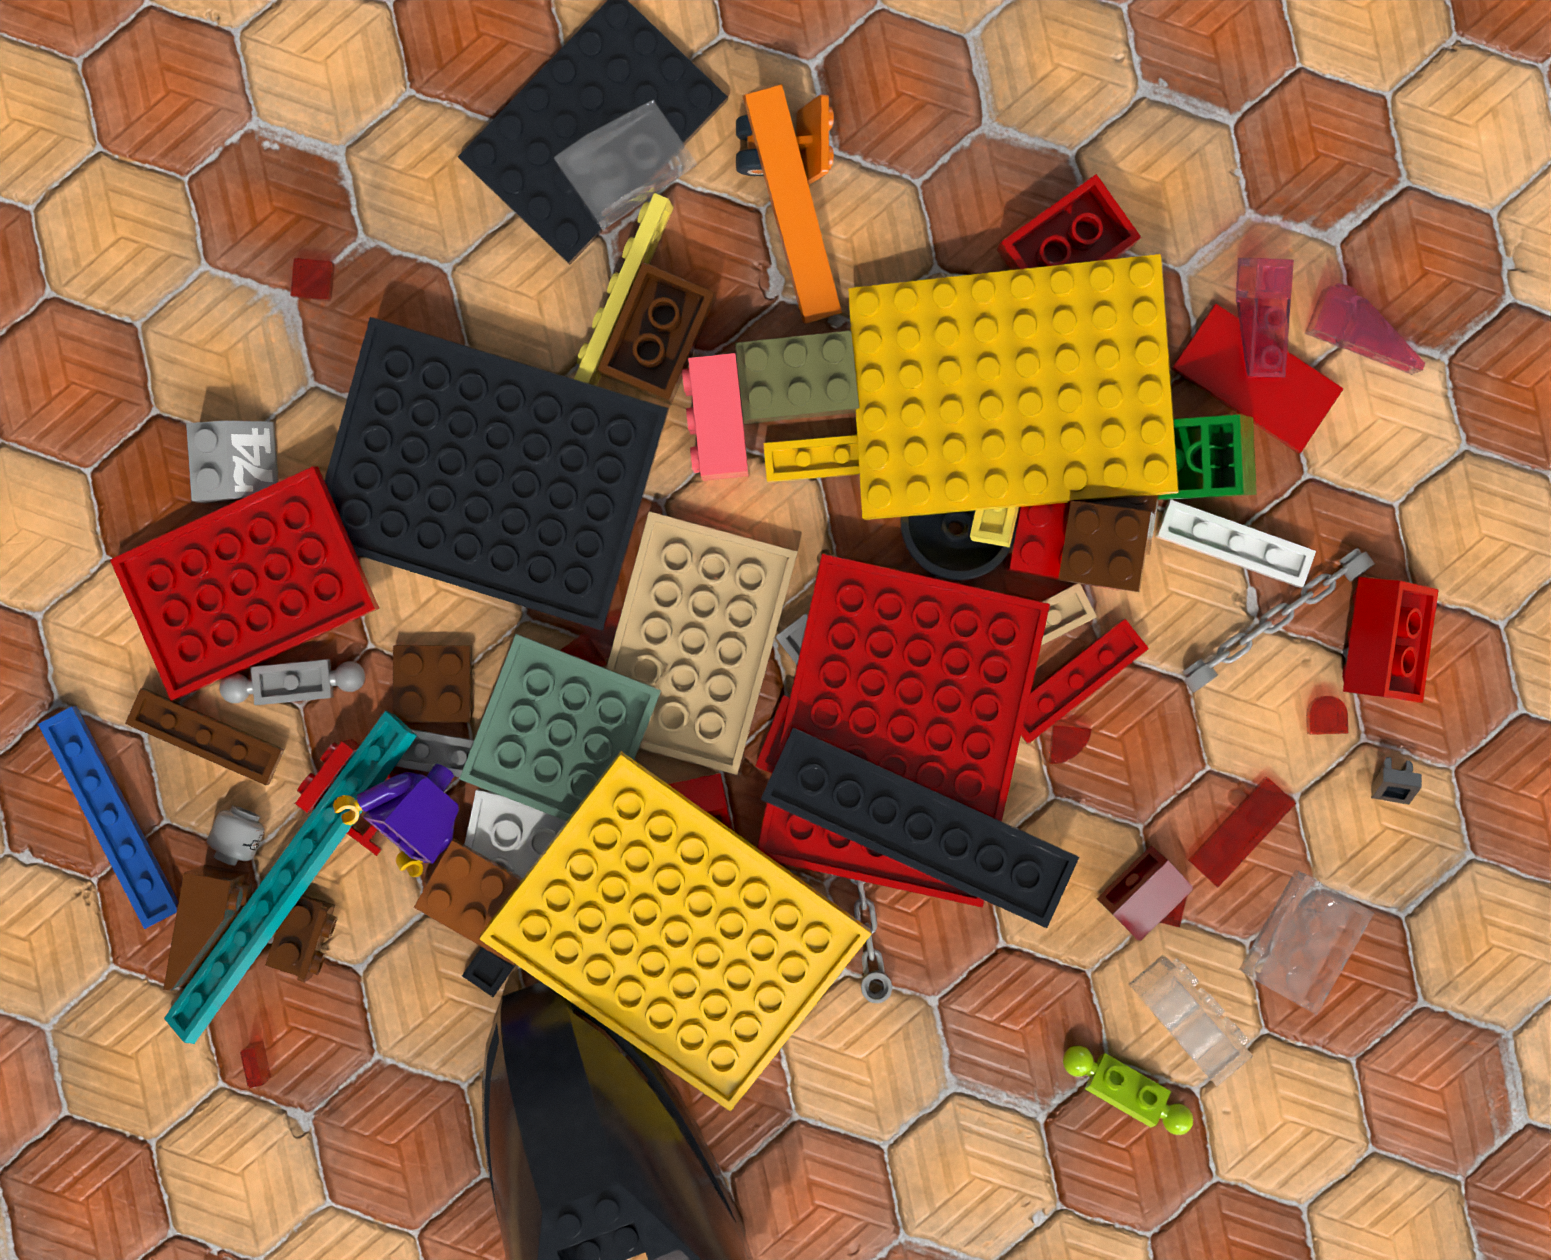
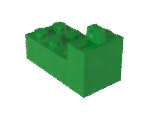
(1214, 457)

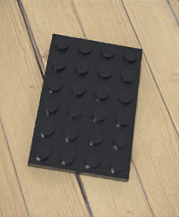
(591, 81)

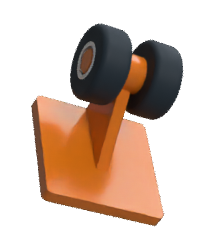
(812, 136)

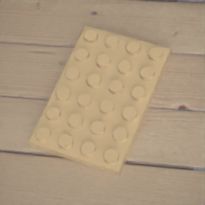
(702, 634)

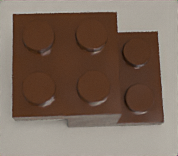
(1108, 541)

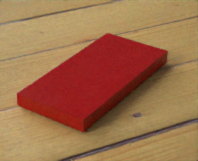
(1281, 406)

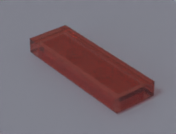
(1241, 831)

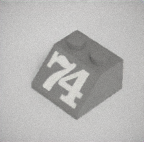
(230, 459)

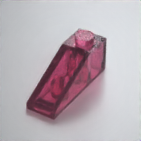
(1359, 328)

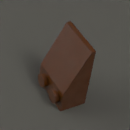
(205, 910)

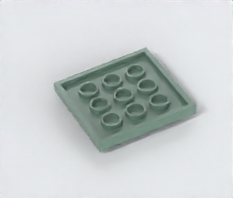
(555, 727)

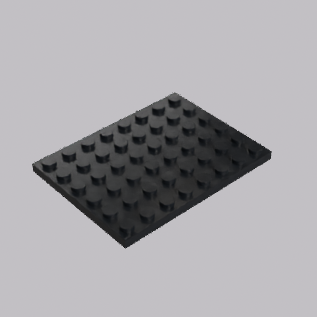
(491, 472)

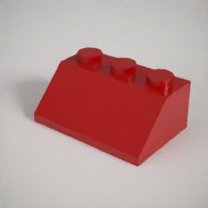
(1390, 639)

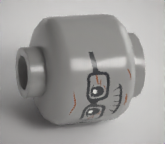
(235, 835)

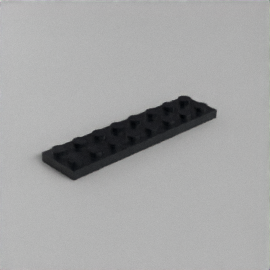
(920, 827)

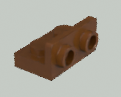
(301, 937)

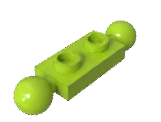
(1128, 1090)

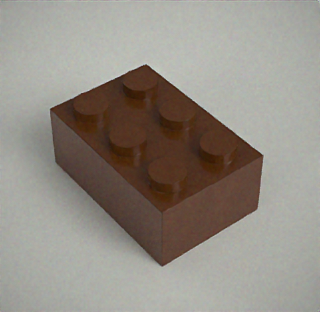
(656, 333)

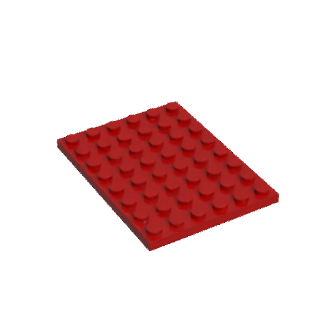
(915, 682)

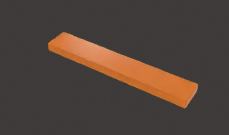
(792, 203)

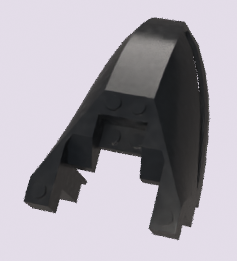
(589, 1151)

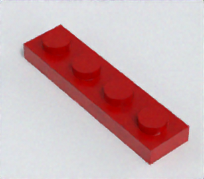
(1081, 678)

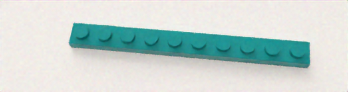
(286, 881)

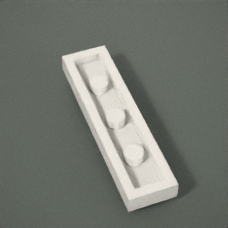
(1235, 543)

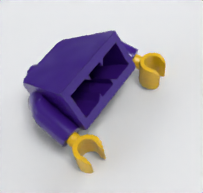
(409, 813)

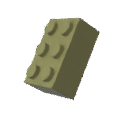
(797, 377)

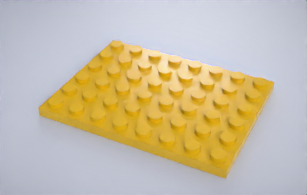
(1013, 388)
(675, 932)

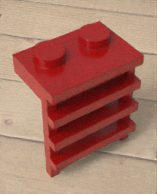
(315, 787)

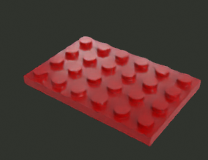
(244, 583)

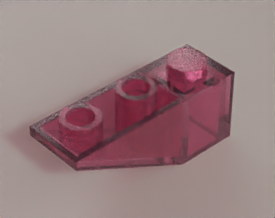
(1264, 313)

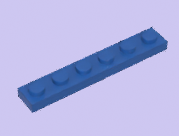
(109, 816)

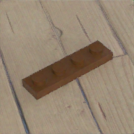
(204, 736)

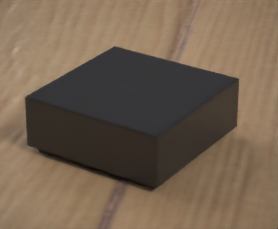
(488, 971)

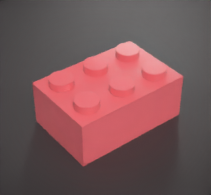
(715, 417)

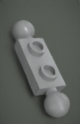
(292, 682)

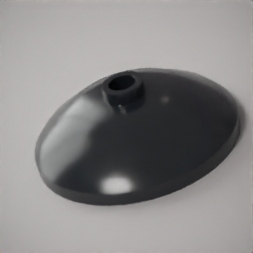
(947, 553)

